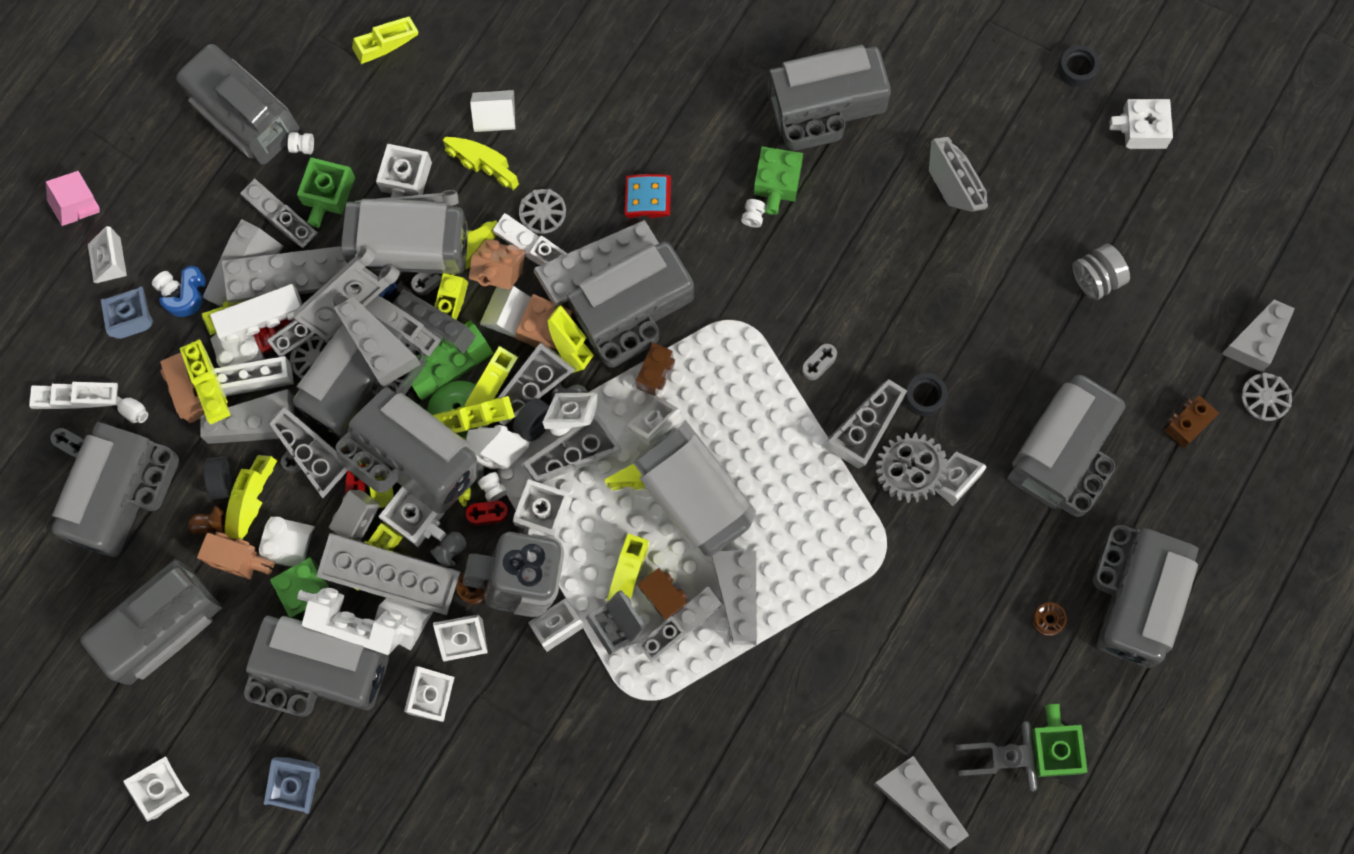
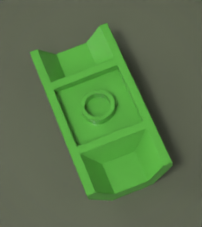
(449, 364)

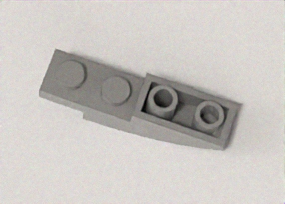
(278, 214)
(405, 324)
(289, 337)
(680, 625)

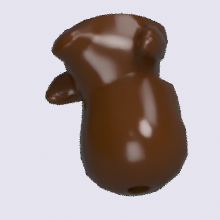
(207, 523)

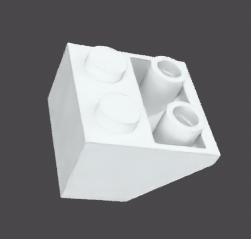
(496, 446)

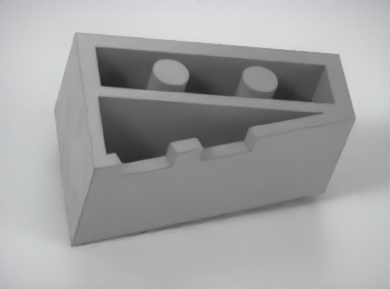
(1262, 337)

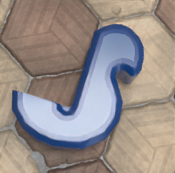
(190, 297)

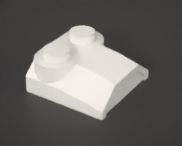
(237, 352)
(570, 411)
(285, 541)
(155, 789)

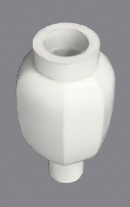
(131, 410)

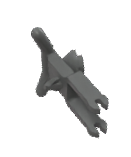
(1008, 757)

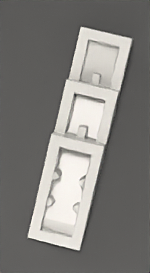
(73, 395)

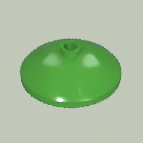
(449, 396)

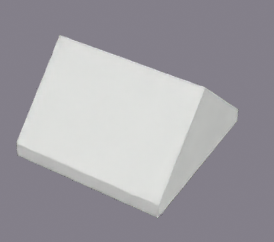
(493, 110)
(106, 256)
(505, 310)
(654, 420)
(960, 477)
(416, 618)
(556, 624)
(461, 637)
(429, 694)

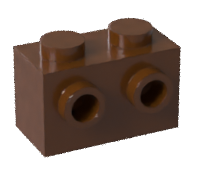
(654, 370)
(1191, 421)
(662, 593)

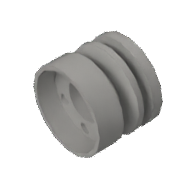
(1101, 271)

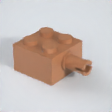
(497, 264)
(534, 324)
(232, 556)

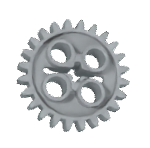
(904, 484)

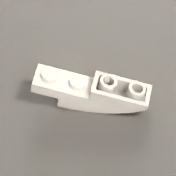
(537, 248)

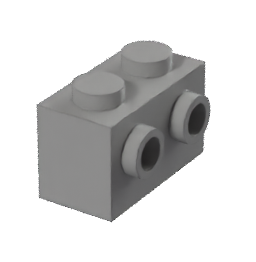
(354, 515)

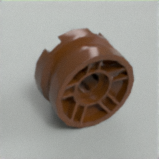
(467, 596)
(1049, 609)

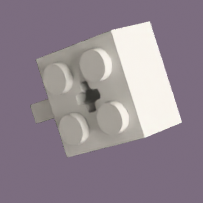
(1145, 123)
(536, 497)
(412, 528)

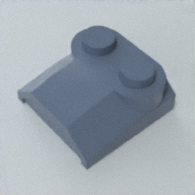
(126, 314)
(291, 783)

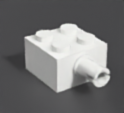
(403, 171)

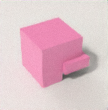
(70, 198)

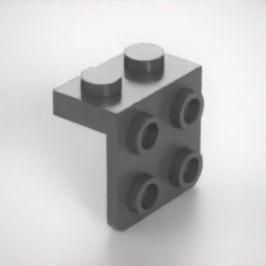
(616, 623)

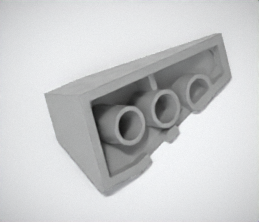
(244, 243)

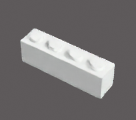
(256, 314)
(255, 376)

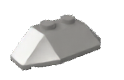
(956, 176)

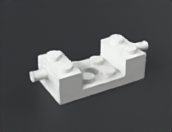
(325, 617)

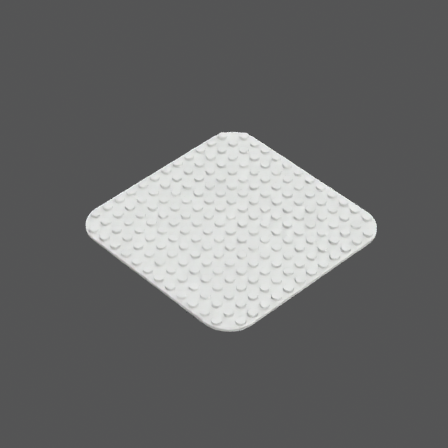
(810, 525)

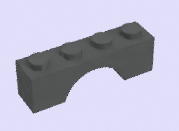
(442, 325)

